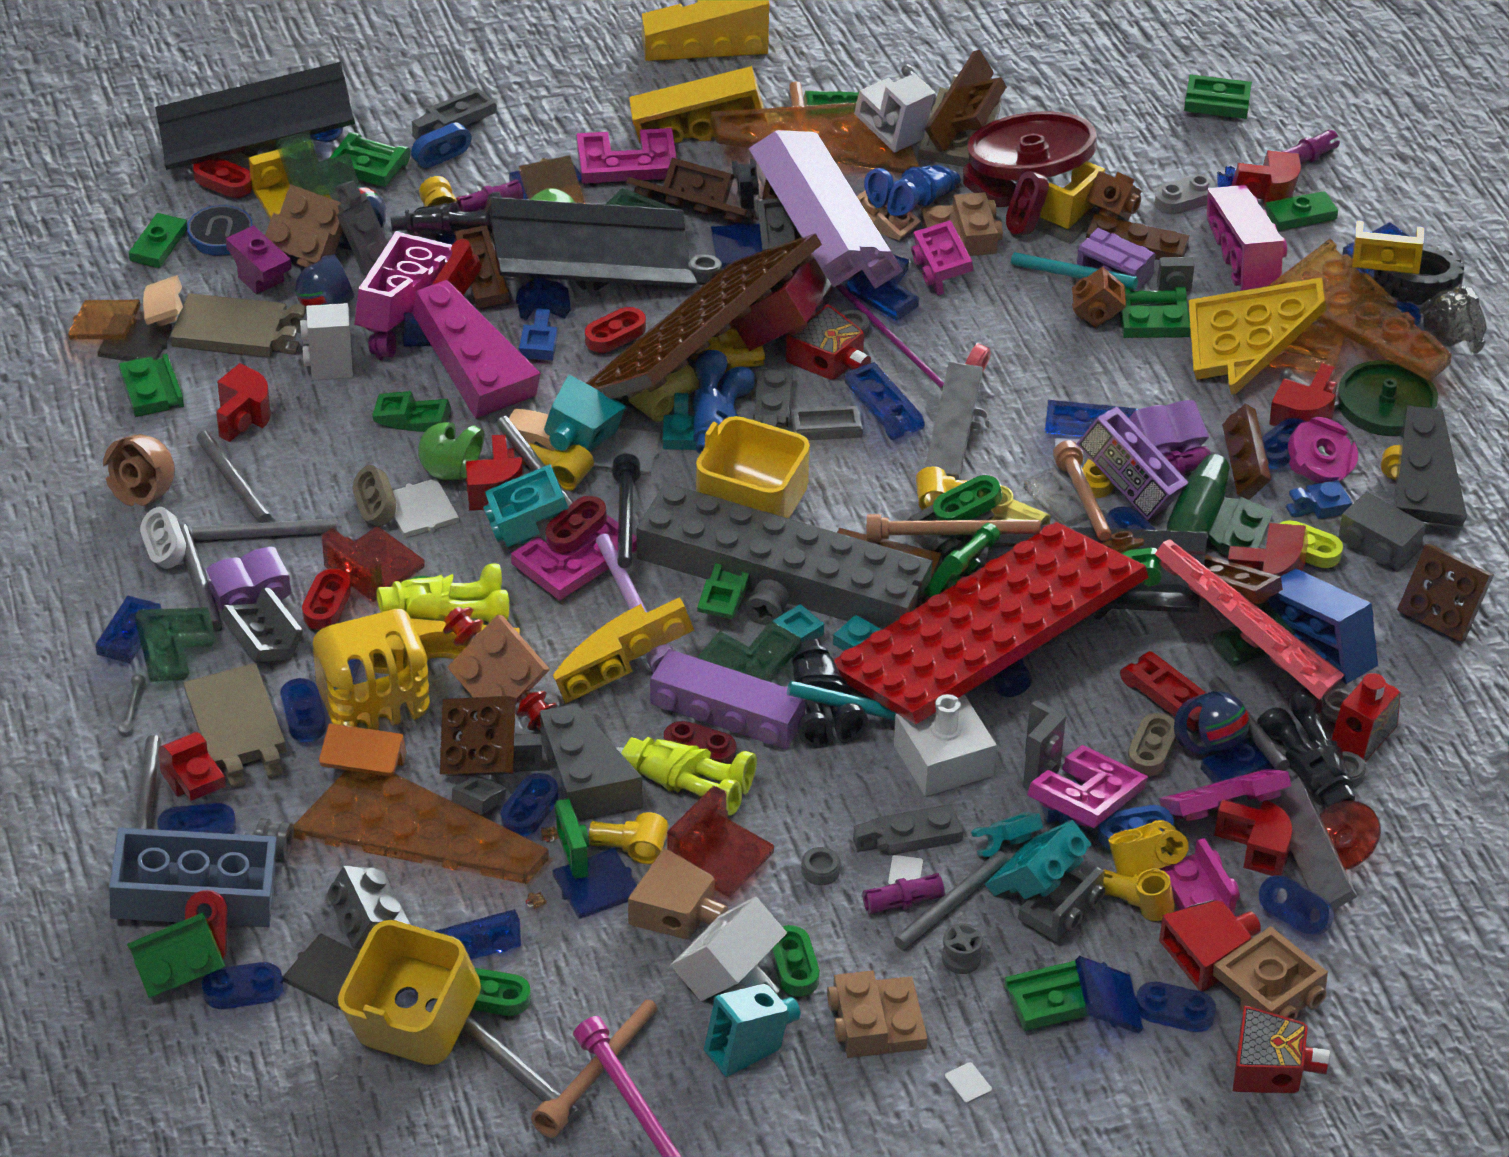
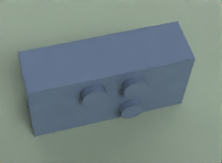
(163, 868)

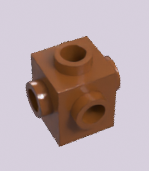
(1114, 195)
(1098, 297)

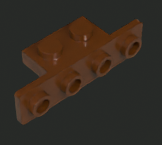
(966, 102)
(694, 185)

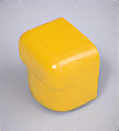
(754, 465)

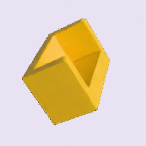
(1068, 204)
(1387, 251)

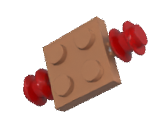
(497, 662)

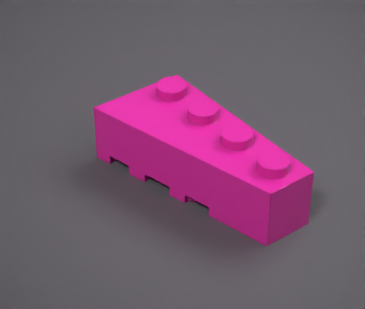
(1245, 236)
(392, 283)
(474, 353)

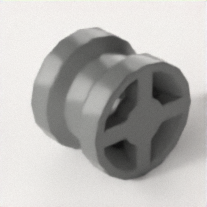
(767, 602)
(284, 836)
(968, 941)

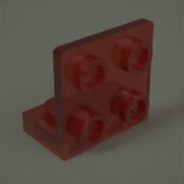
(370, 560)
(717, 843)

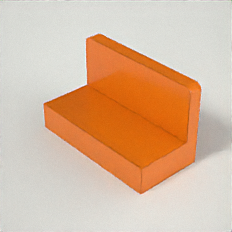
(362, 750)

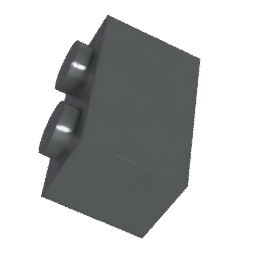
(1381, 531)

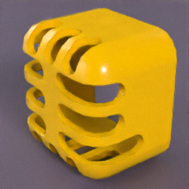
(376, 697)

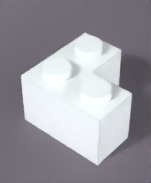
(896, 110)
(328, 340)

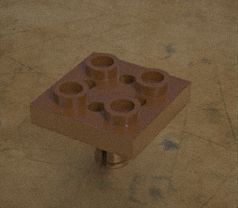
(1443, 593)
(489, 736)

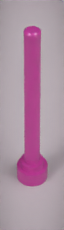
(593, 1036)

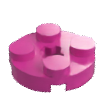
(1310, 462)

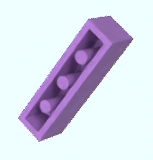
(726, 699)

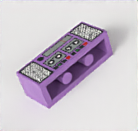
(1132, 463)

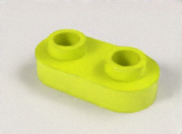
(1323, 548)

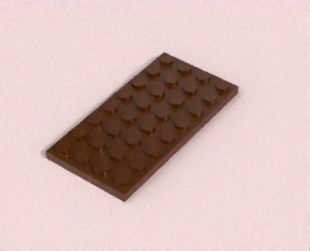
(701, 317)

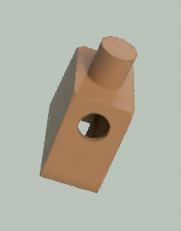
(674, 897)

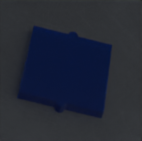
(736, 241)
(606, 886)
(1108, 994)

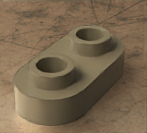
(374, 495)
(1152, 744)

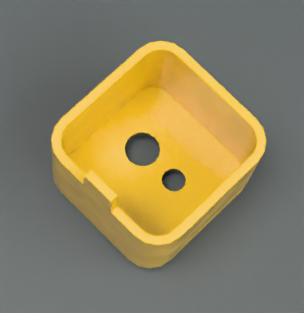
(415, 959)

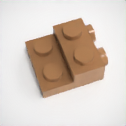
(973, 220)
(306, 226)
(1273, 975)
(876, 1014)

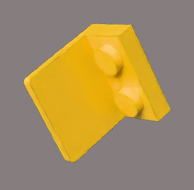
(269, 181)

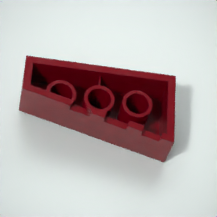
(785, 308)

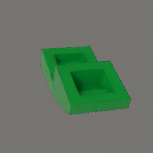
(403, 412)
(723, 593)

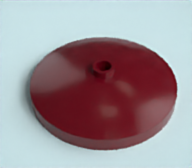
(1032, 142)

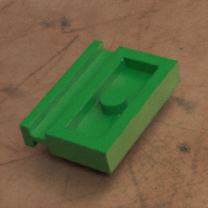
(1217, 96)
(150, 385)
(176, 955)
(1046, 995)

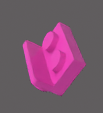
(940, 254)
(1202, 879)

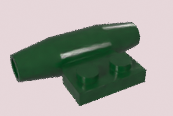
(1205, 509)

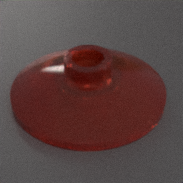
(1354, 822)

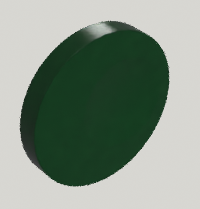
(1378, 393)

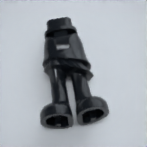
(442, 219)
(817, 668)
(1316, 763)

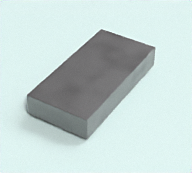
(827, 422)

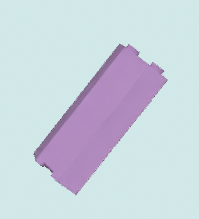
(824, 204)

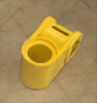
(1147, 848)

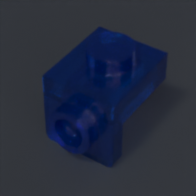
(543, 295)

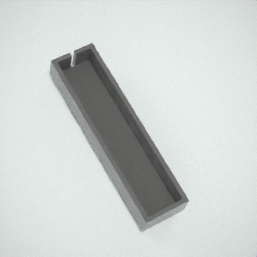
(815, 565)

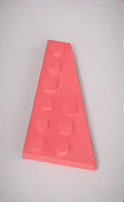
(1256, 626)

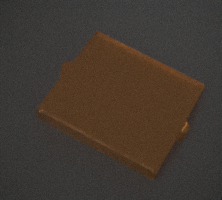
(551, 173)
(104, 319)

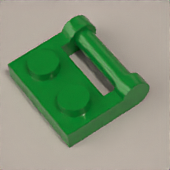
(373, 160)
(1155, 321)
(962, 562)

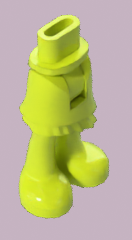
(437, 596)
(678, 766)

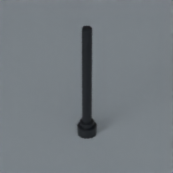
(626, 472)

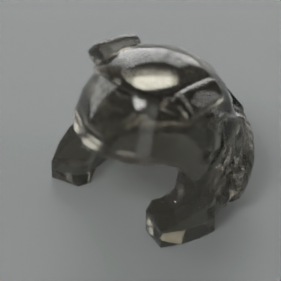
(1455, 318)

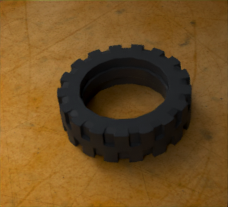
(1444, 267)

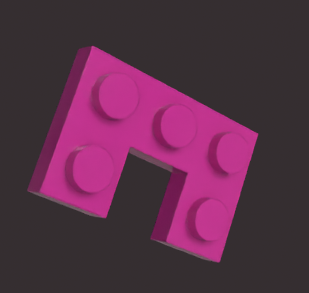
(602, 165)
(569, 571)
(1104, 790)
(1195, 802)

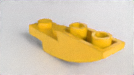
(611, 648)

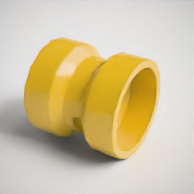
(436, 191)

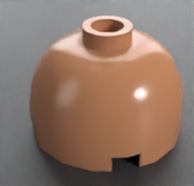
(139, 469)

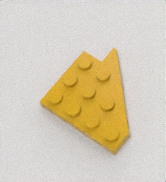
(1249, 328)

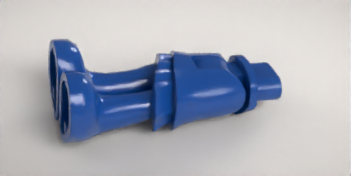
(915, 187)
(716, 401)

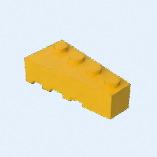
(706, 30)
(690, 104)

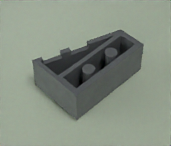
(1427, 471)
(587, 765)

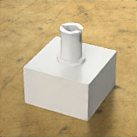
(946, 747)
(730, 951)

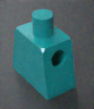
(582, 416)
(747, 1026)

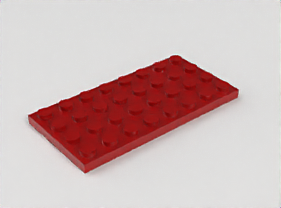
(988, 621)

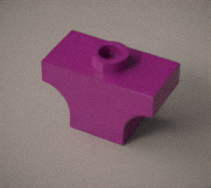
(257, 259)

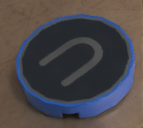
(213, 225)

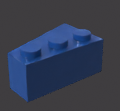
(1329, 621)

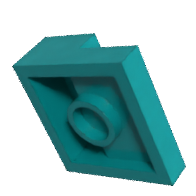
(521, 503)
(1041, 862)

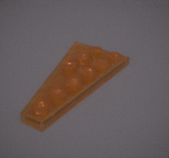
(836, 125)
(1367, 313)
(415, 824)

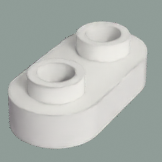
(163, 537)

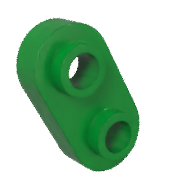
(968, 499)
(796, 968)
(502, 993)

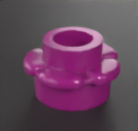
(382, 344)

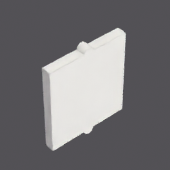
(423, 508)

